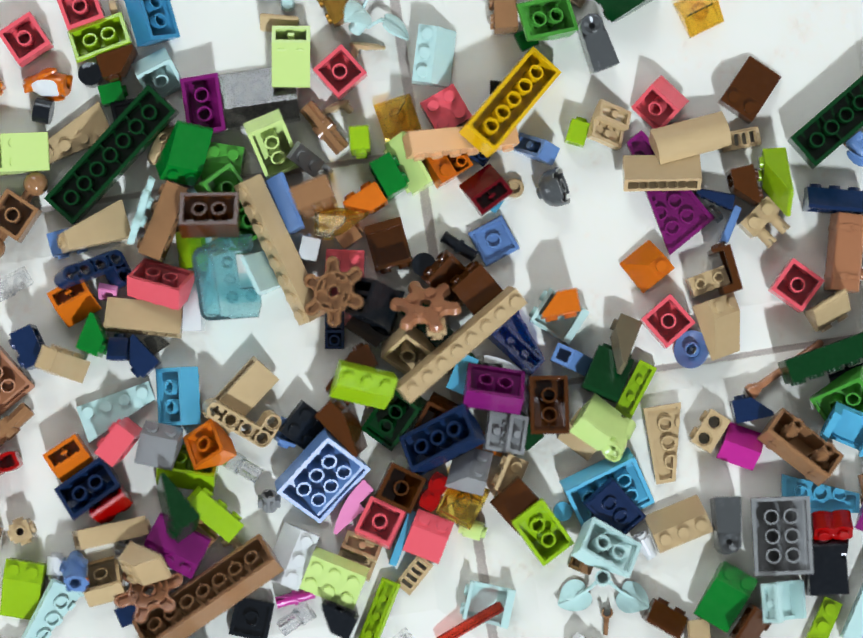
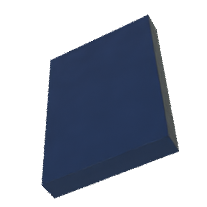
(614, 507)

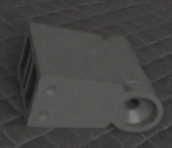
(596, 44)
(726, 523)

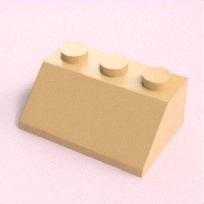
(678, 523)

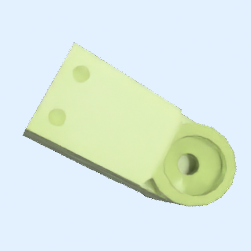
(603, 428)

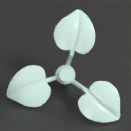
(360, 20)
(575, 595)

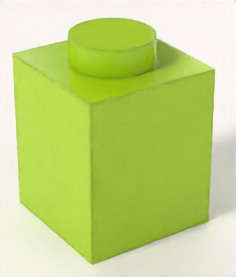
(577, 132)

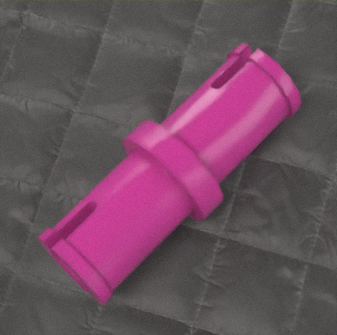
(293, 598)

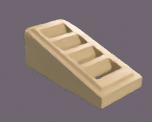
(757, 140)
(426, 563)

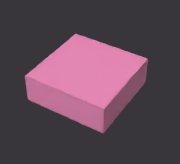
(107, 290)

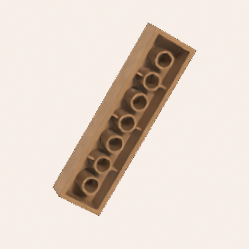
(213, 591)

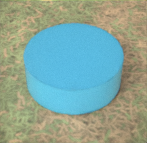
(563, 511)

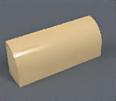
(690, 137)
(646, 174)
(142, 318)
(245, 389)

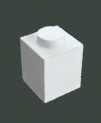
(310, 248)

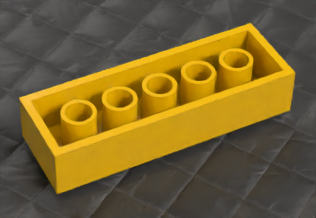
(510, 102)

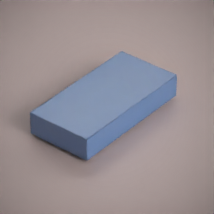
(730, 224)

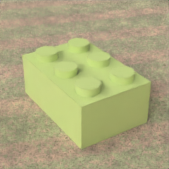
(271, 143)
(334, 578)

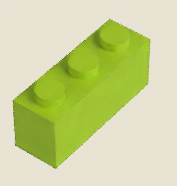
(360, 141)
(215, 513)

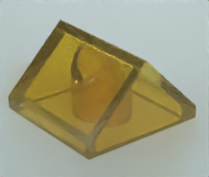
(698, 15)

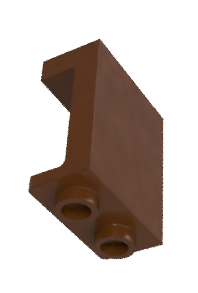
(388, 245)
(730, 265)
(443, 271)
(475, 287)

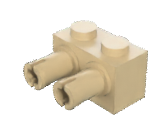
(756, 220)

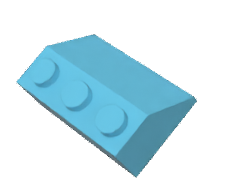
(178, 396)

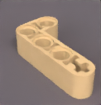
(239, 420)

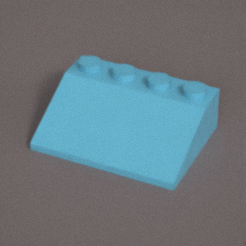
(624, 472)

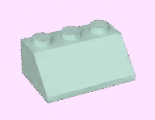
(433, 56)

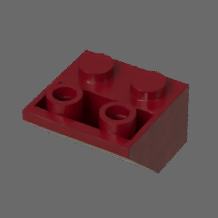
(486, 189)

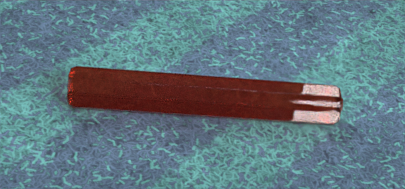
(474, 621)

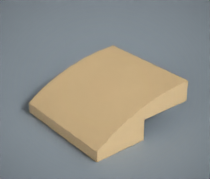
(609, 124)
(360, 551)

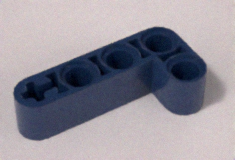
(110, 264)

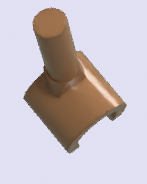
(606, 621)

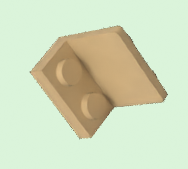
(511, 469)

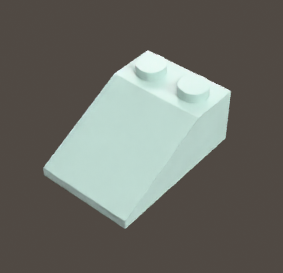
(260, 272)
(606, 548)

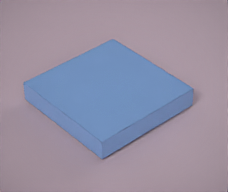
(493, 240)

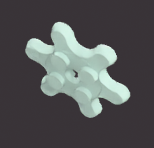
(144, 204)

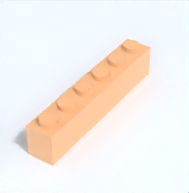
(446, 141)

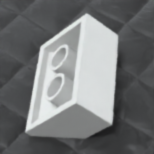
(294, 553)

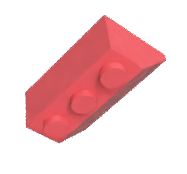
(160, 283)

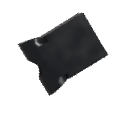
(376, 305)
(830, 568)

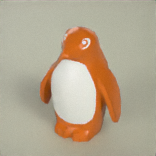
(49, 84)

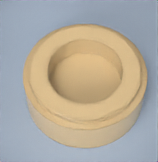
(114, 6)
(516, 186)

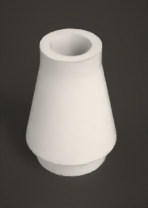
(647, 547)

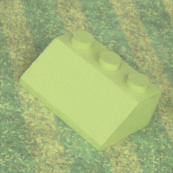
(415, 170)

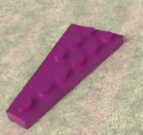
(676, 212)

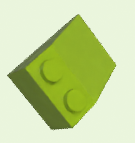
(776, 178)
(542, 532)
(22, 587)

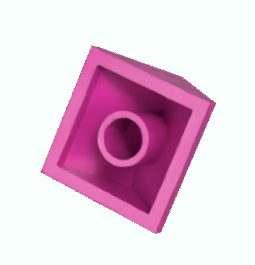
(740, 446)

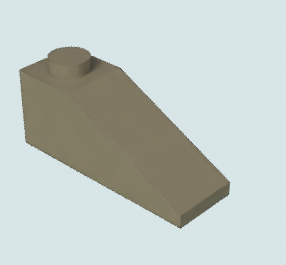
(623, 339)

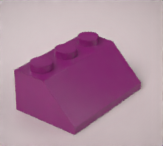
(203, 101)
(494, 388)
(182, 556)

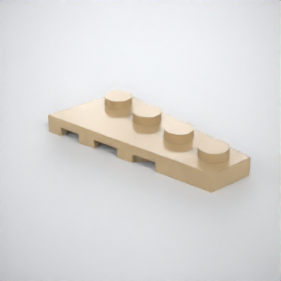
(78, 134)
(662, 433)

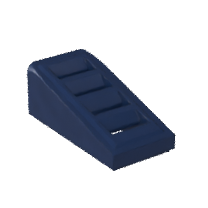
(720, 199)

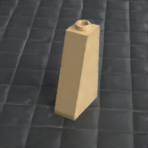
(101, 228)
(111, 532)

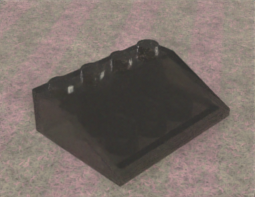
(251, 95)

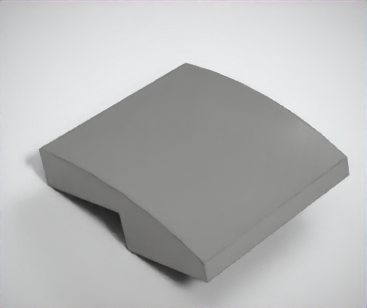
(505, 433)

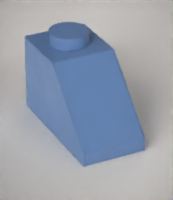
(537, 149)

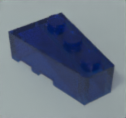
(518, 345)

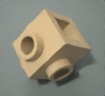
(29, 531)

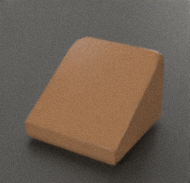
(580, 566)

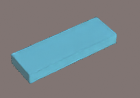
(402, 538)

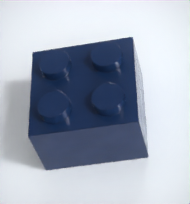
(28, 345)

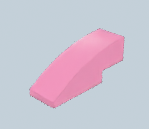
(353, 506)

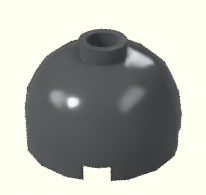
(553, 188)

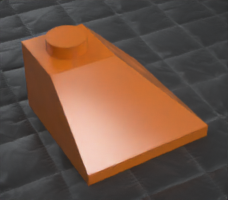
(646, 266)
(209, 446)

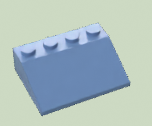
(321, 476)

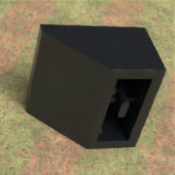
(339, 621)

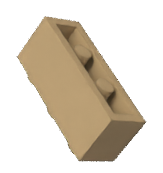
(63, 363)

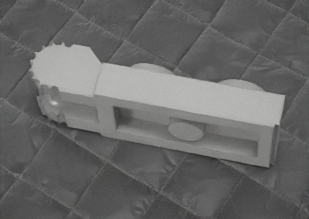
(307, 160)

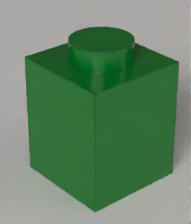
(112, 93)

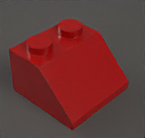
(111, 506)

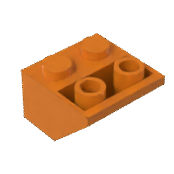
(446, 168)
(367, 199)
(74, 303)
(564, 304)
(68, 457)

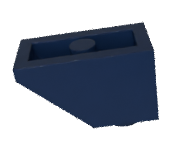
(118, 348)
(141, 358)
(748, 409)

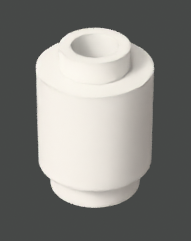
(53, 565)

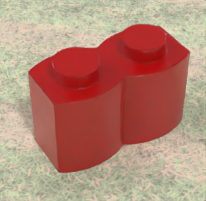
(10, 461)
(431, 497)
(832, 525)

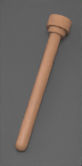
(754, 389)

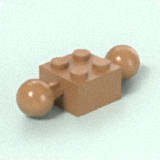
(17, 212)

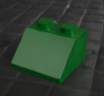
(388, 175)
(93, 337)

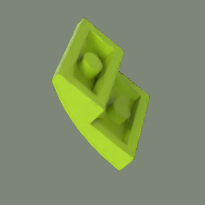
(185, 250)

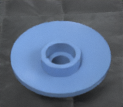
(684, 349)

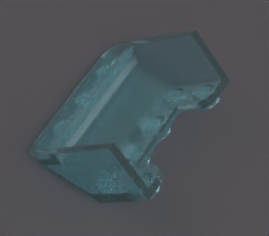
(219, 280)

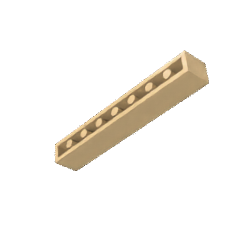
(277, 245)
(460, 344)

